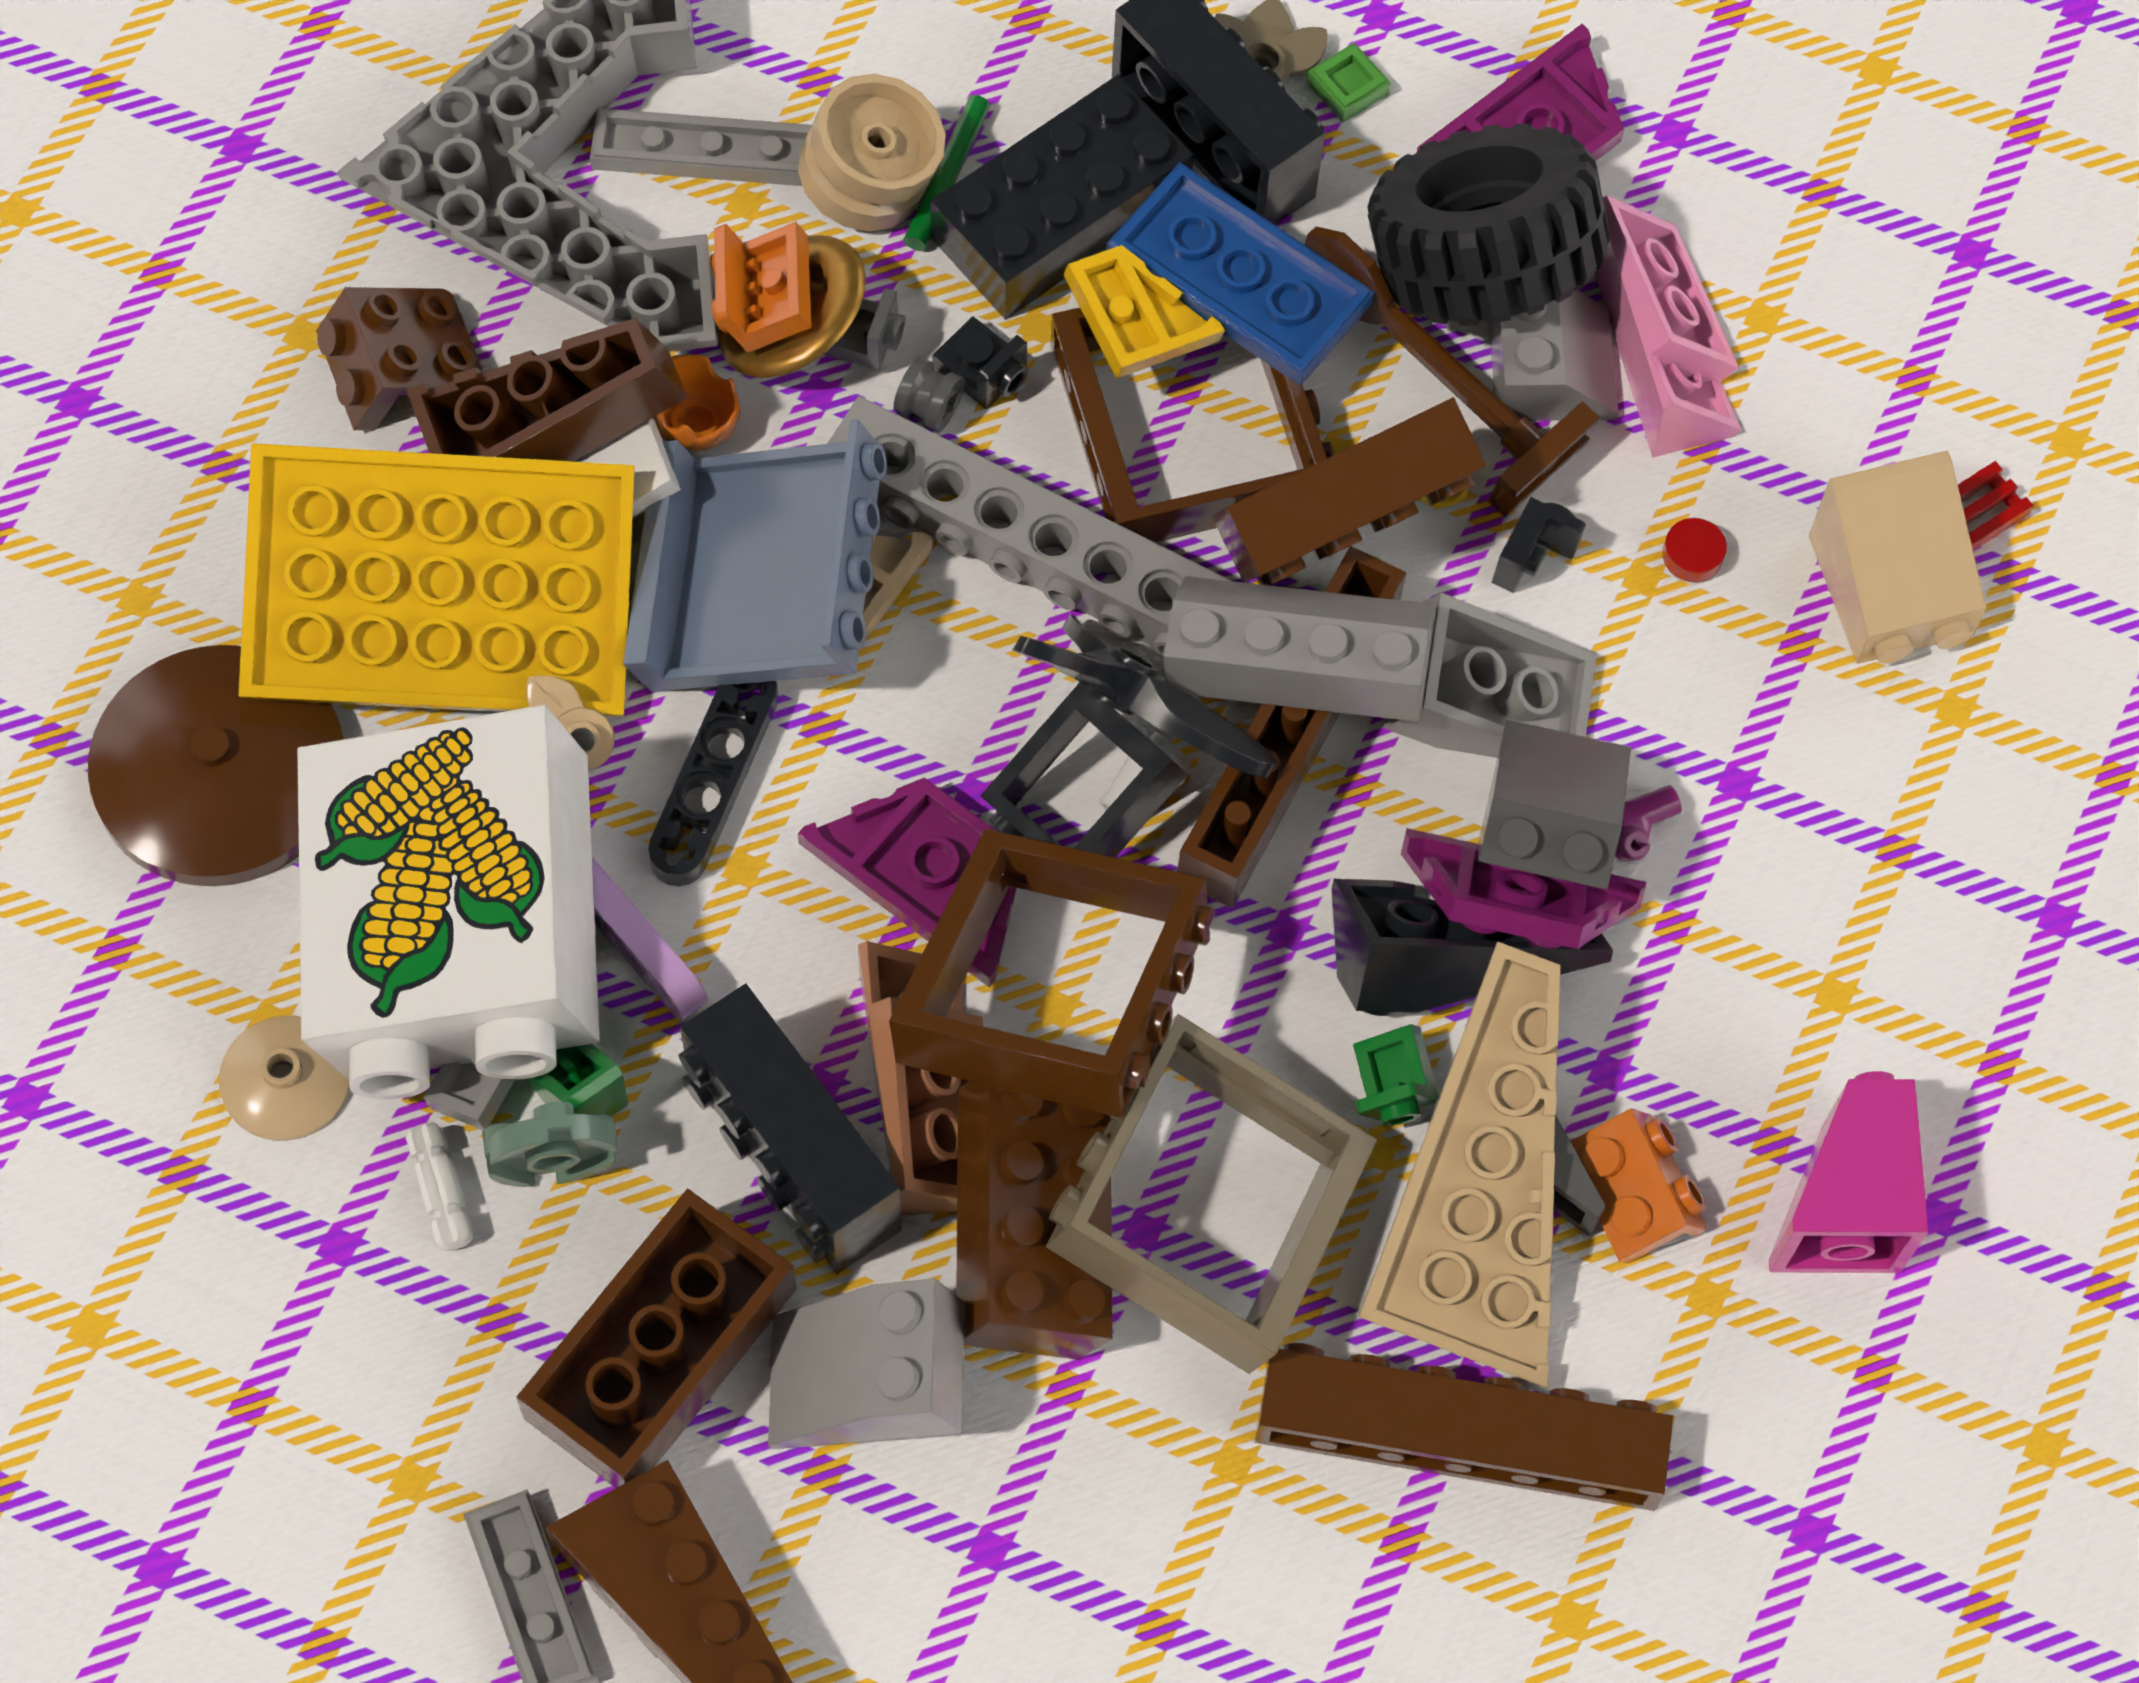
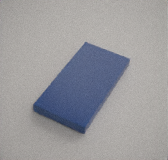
(1244, 273)

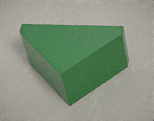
(585, 1080)

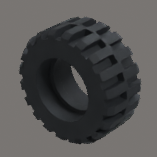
(1489, 224)

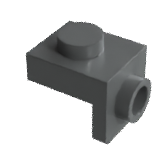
(871, 332)

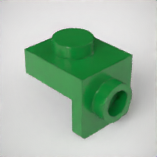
(1395, 1076)

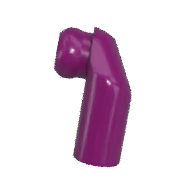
(1639, 817)

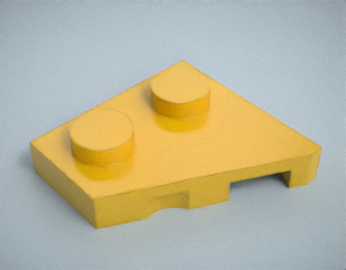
(1135, 312)

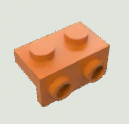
(761, 285)
(1639, 1184)

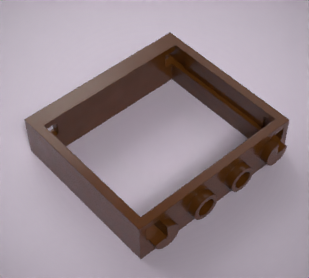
(1185, 515)
(1028, 1065)

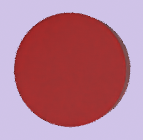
(1694, 549)

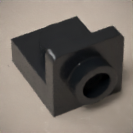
(984, 360)
(1537, 530)

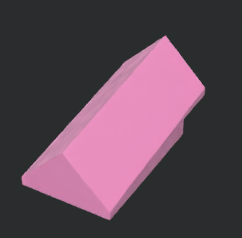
(1665, 332)

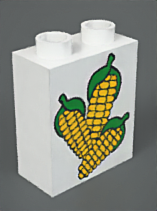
(446, 900)

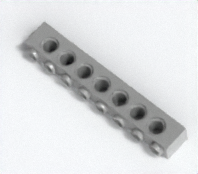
(1037, 521)

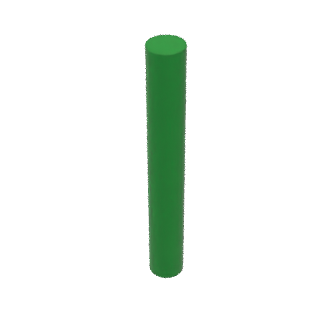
(948, 169)

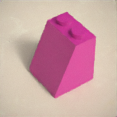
(1862, 1185)

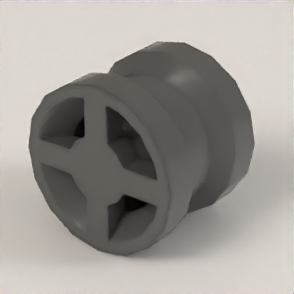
(929, 394)

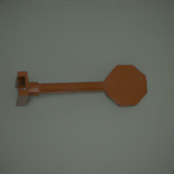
(1536, 453)

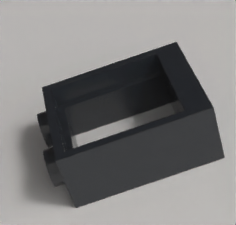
(1125, 815)

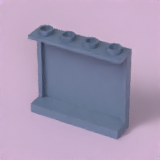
(757, 566)

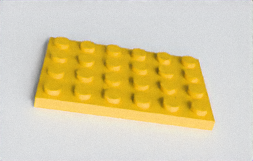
(433, 578)

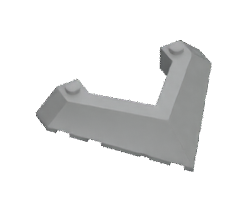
(480, 151)

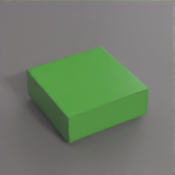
(1348, 82)

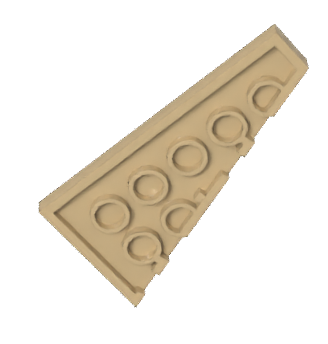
(1477, 1213)

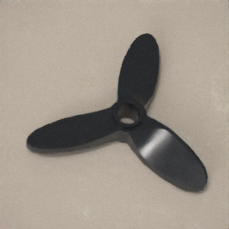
(1134, 687)

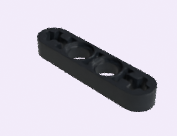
(707, 770)

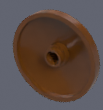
(199, 776)

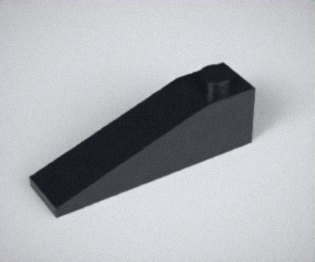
(1410, 958)

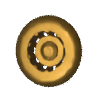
(835, 298)

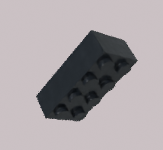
(1220, 104)
(1055, 195)
(790, 1130)

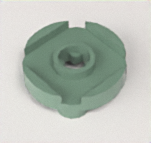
(550, 1143)

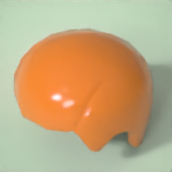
(707, 413)

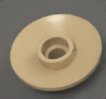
(279, 1106)

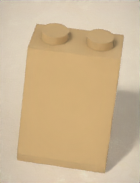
(1899, 558)

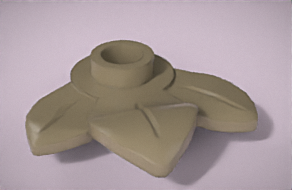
(1274, 43)

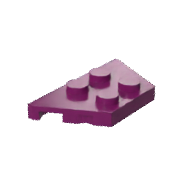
(1553, 91)
(910, 858)
(1515, 901)

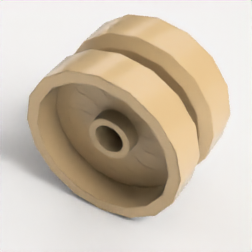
(871, 152)

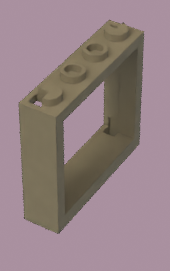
(1277, 1107)

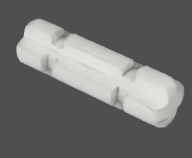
(439, 1186)

